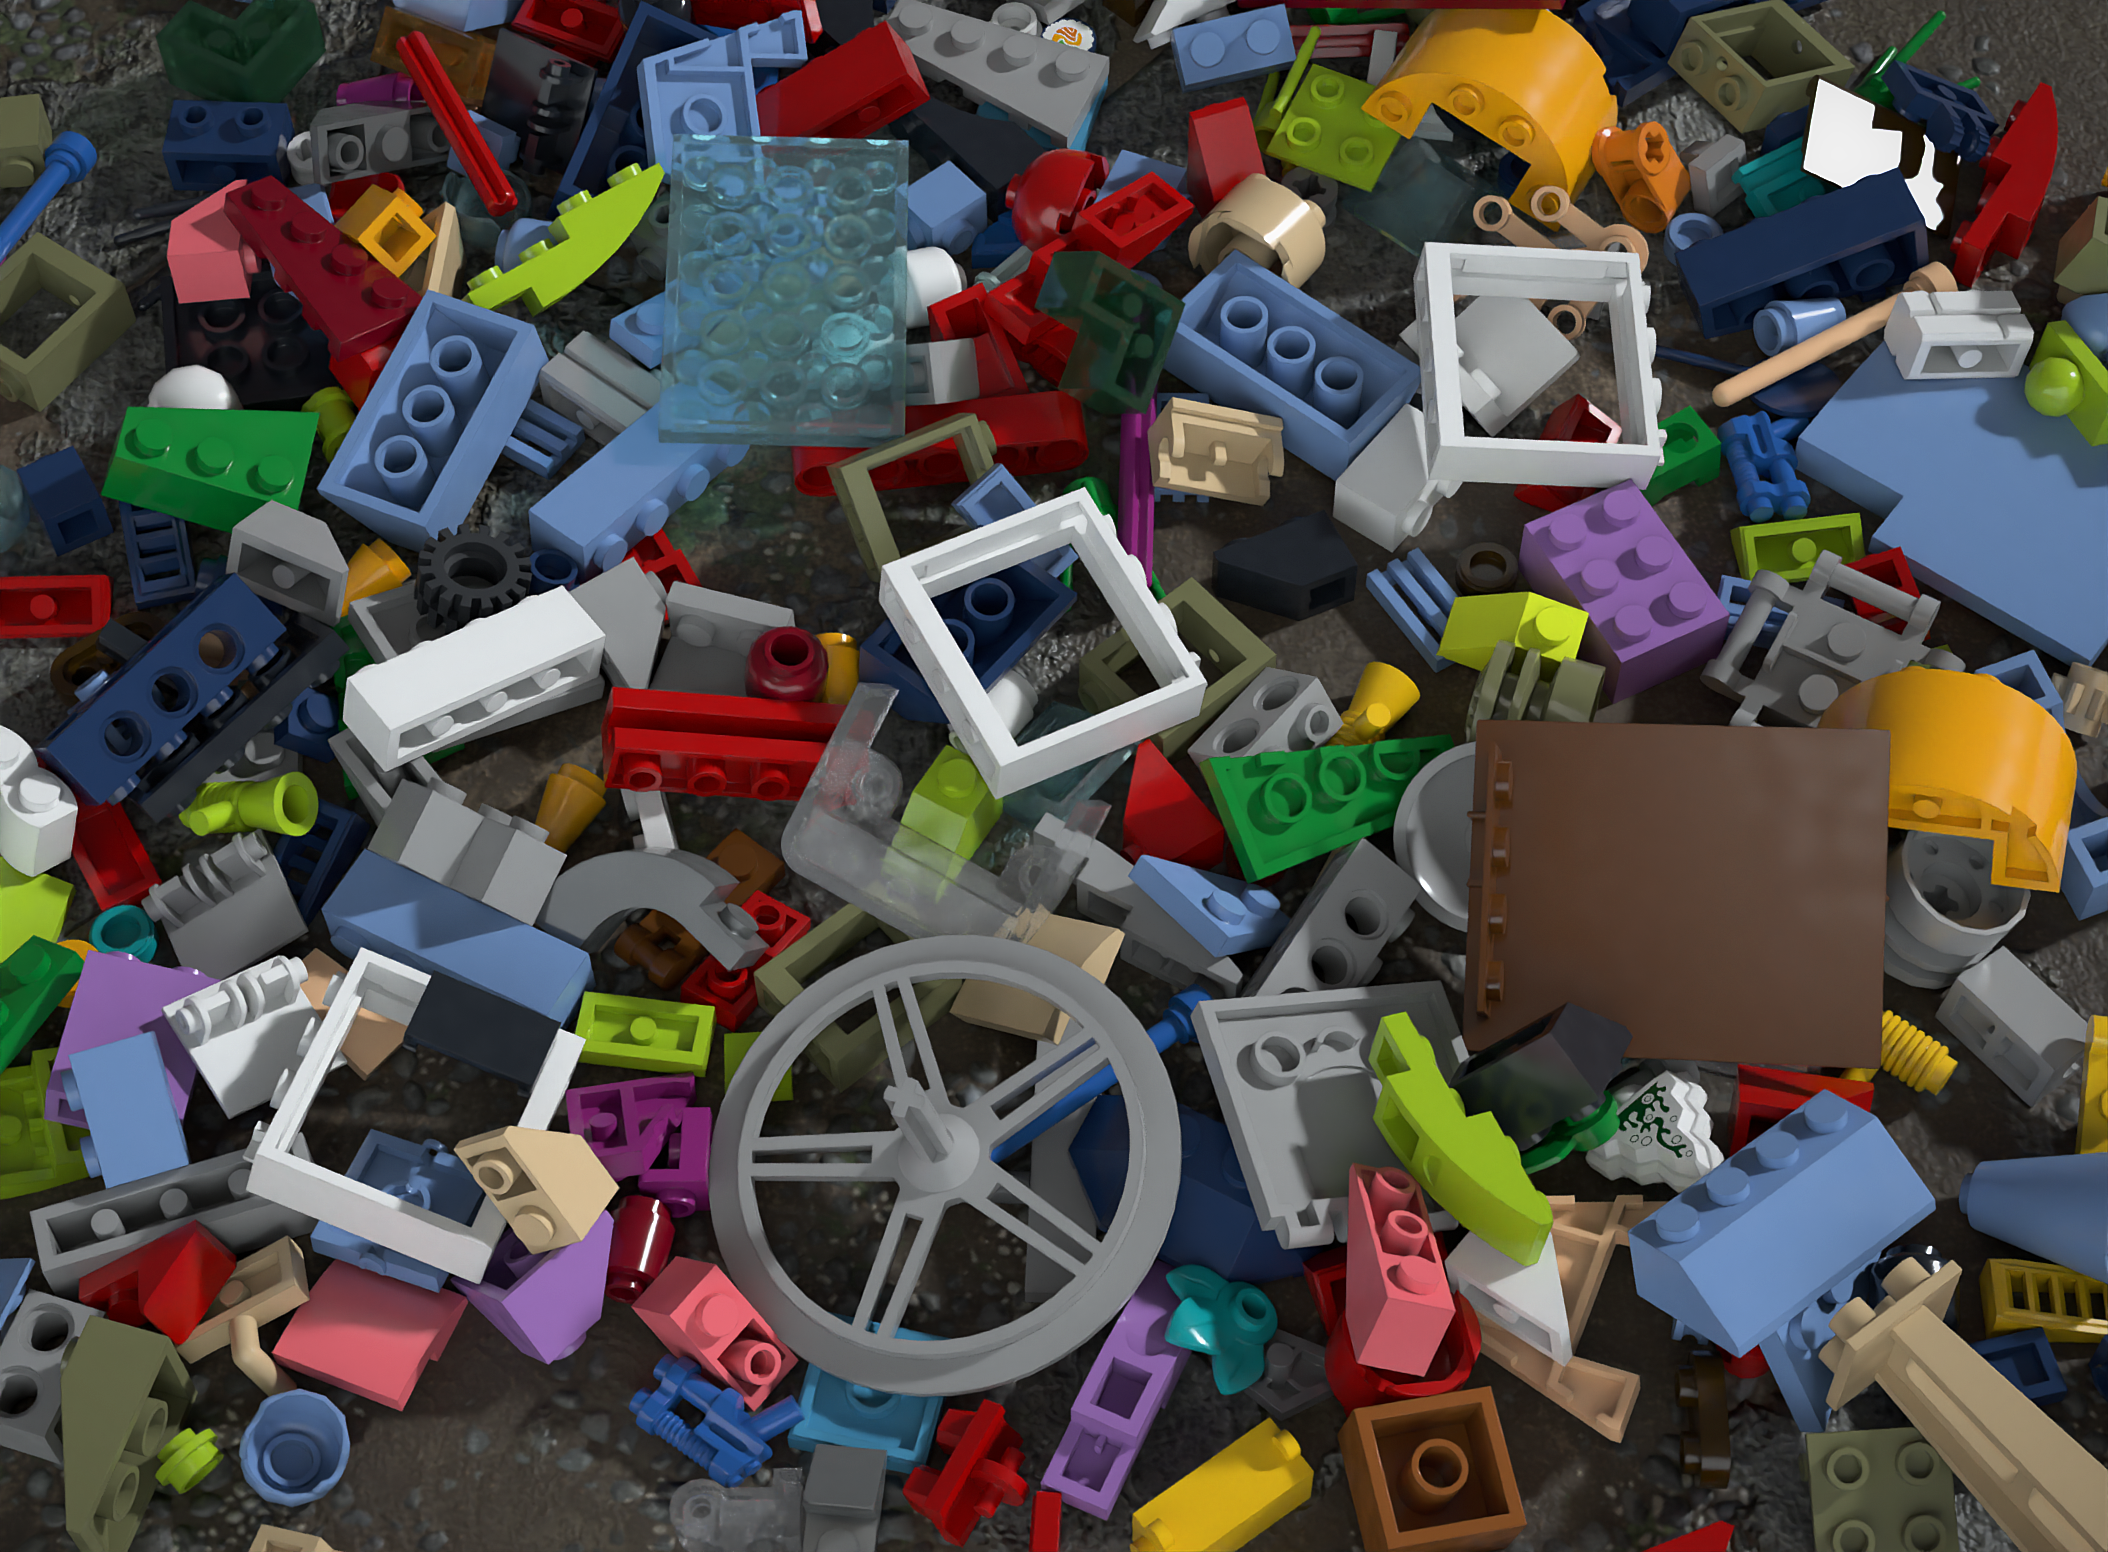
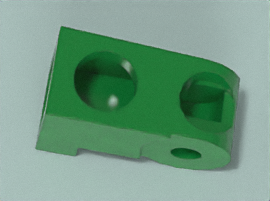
(1683, 456)

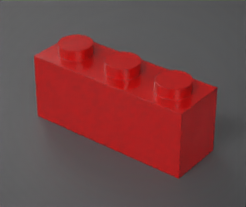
(845, 90)

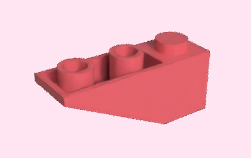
(1394, 1273)

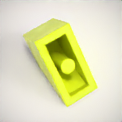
(1519, 618)

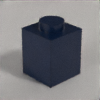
(65, 500)

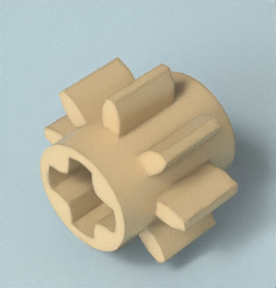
(2083, 698)

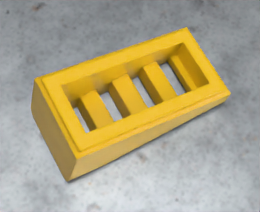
(2006, 1276)

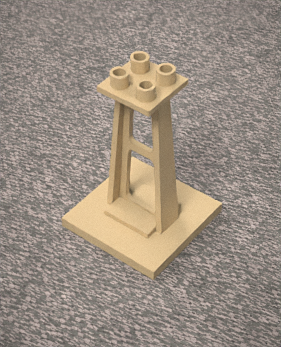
(1994, 1438)

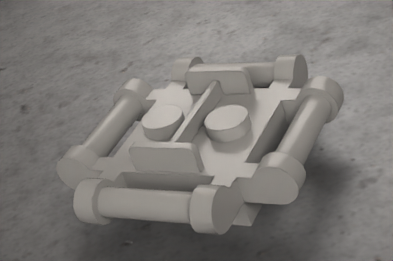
(1819, 645)

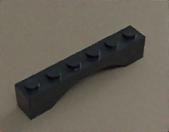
(978, 146)

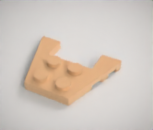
(1583, 1246)

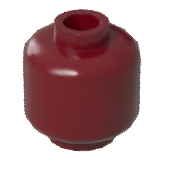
(787, 666)

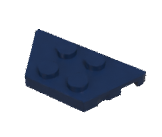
(1627, 53)

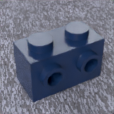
(225, 142)

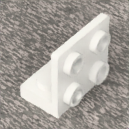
(1504, 357)

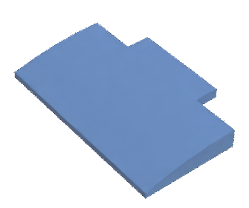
(1977, 495)

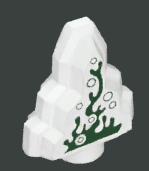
(1660, 1134)

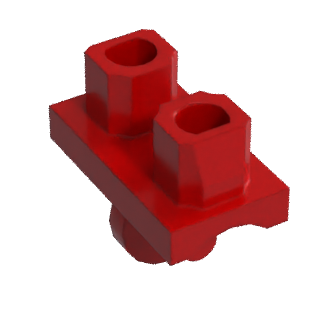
(976, 1475)

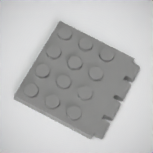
(1305, 1095)

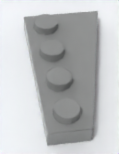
(1018, 72)

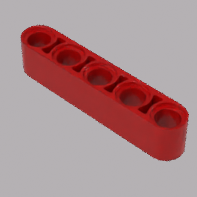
(1030, 431)

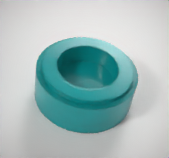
(125, 930)

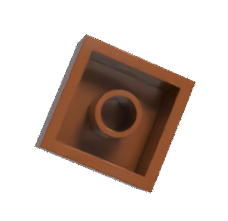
(1432, 1475)

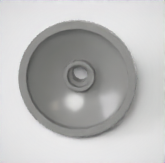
(1436, 834)

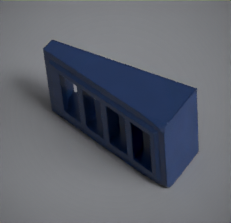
(164, 590)
(337, 853)

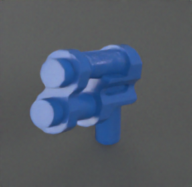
(1762, 448)
(728, 1438)

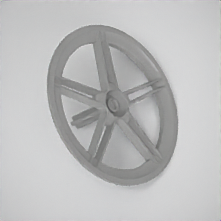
(945, 1159)

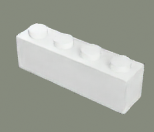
(472, 677)

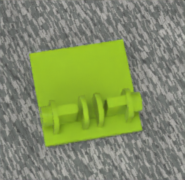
(1331, 131)

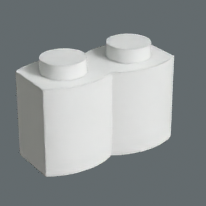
(35, 810)

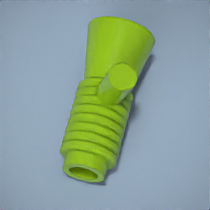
(278, 805)

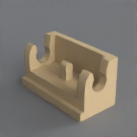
(1215, 451)

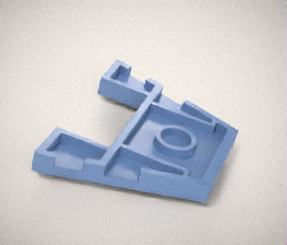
(711, 84)

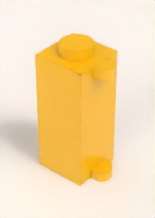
(1227, 1496)

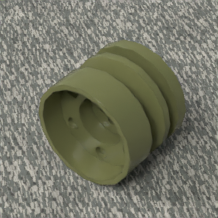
(1512, 696)

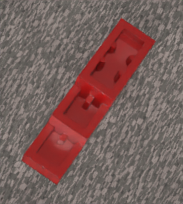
(1120, 226)

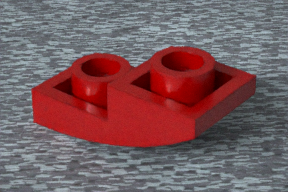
(734, 991)

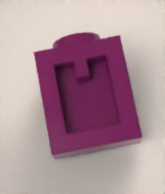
(686, 1183)

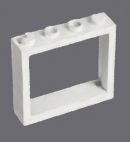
(1536, 274)
(1072, 519)
(276, 1175)

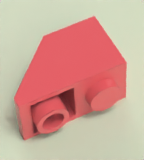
(209, 254)
(712, 1323)

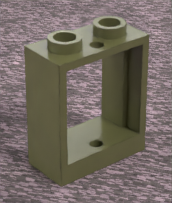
(1771, 36)
(100, 319)
(861, 504)
(1212, 632)
(832, 1051)

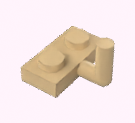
(254, 1294)

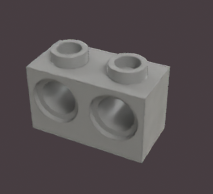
(1271, 715)
(36, 1373)

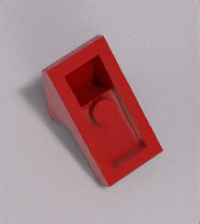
(963, 318)
(162, 1282)

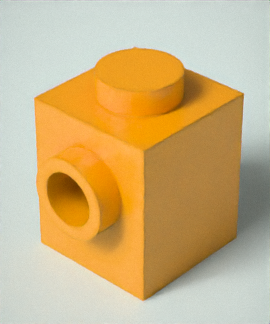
(387, 228)

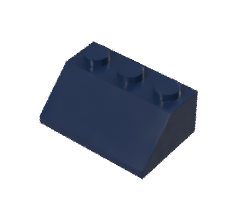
(991, 623)

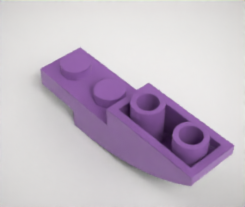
(1119, 1400)

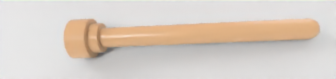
(1930, 278)

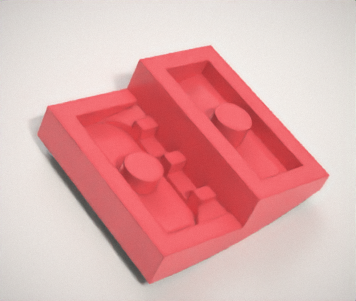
(369, 1332)

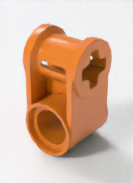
(1645, 175)

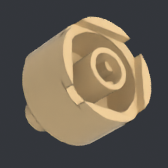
(1266, 226)

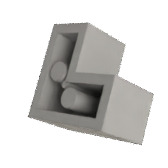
(471, 852)

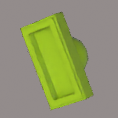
(2070, 382)

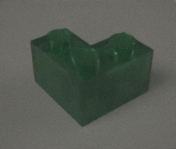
(242, 58)
(1120, 326)

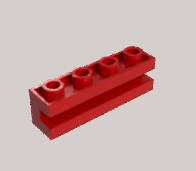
(713, 743)

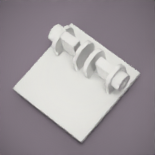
(246, 1031)

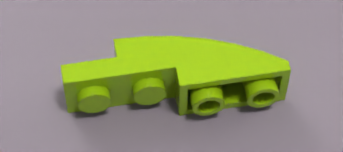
(586, 237)
(1454, 1157)

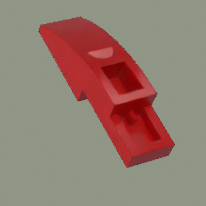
(2012, 188)

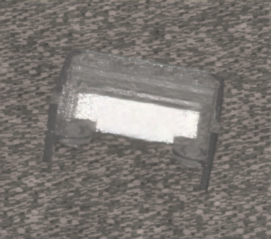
(855, 849)

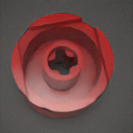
(1366, 1385)

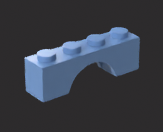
(2086, 853)

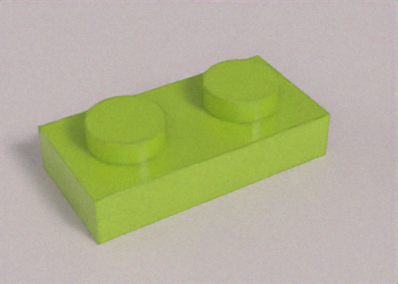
(645, 1033)

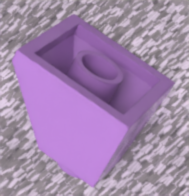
(546, 1297)

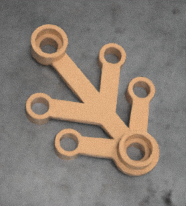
(1576, 222)

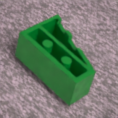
(210, 462)

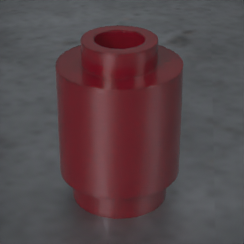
(638, 1247)

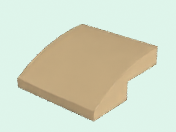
(1023, 1014)

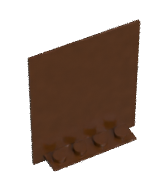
(1682, 886)

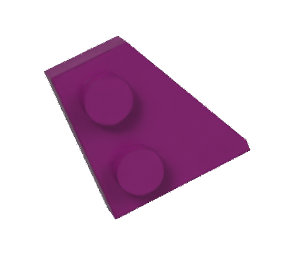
(630, 1119)

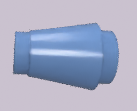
(1794, 321)

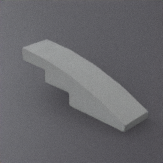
(1151, 935)

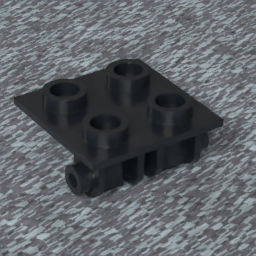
(540, 99)

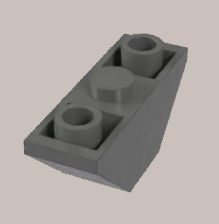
(374, 139)

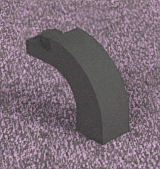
(604, 890)

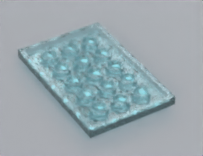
(785, 292)

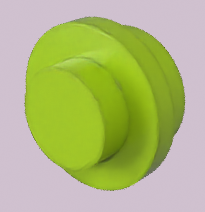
(188, 1459)

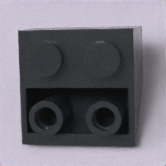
(1544, 1072)

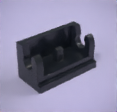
(482, 1031)

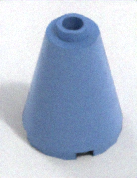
(2045, 1207)

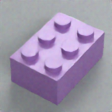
(1641, 590)

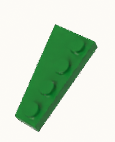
(1312, 801)

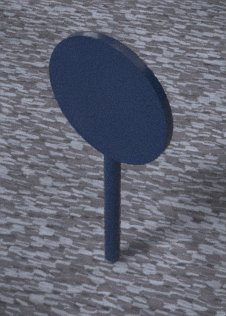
(1796, 395)

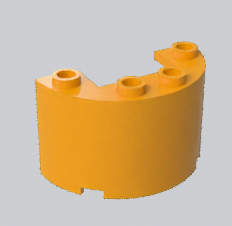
(1512, 78)
(1972, 765)

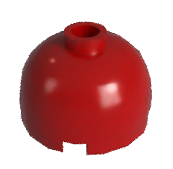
(1053, 193)

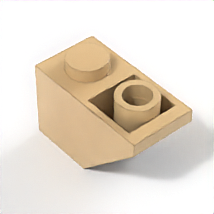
(540, 1182)

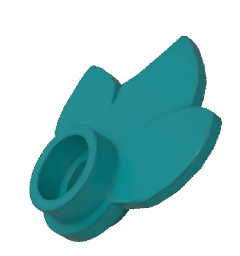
(1222, 1321)

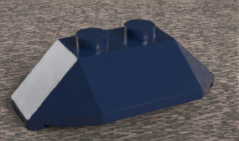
(1213, 1208)

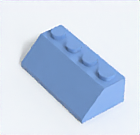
(1290, 358)
(435, 420)
(1778, 1223)

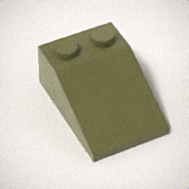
(119, 1409)

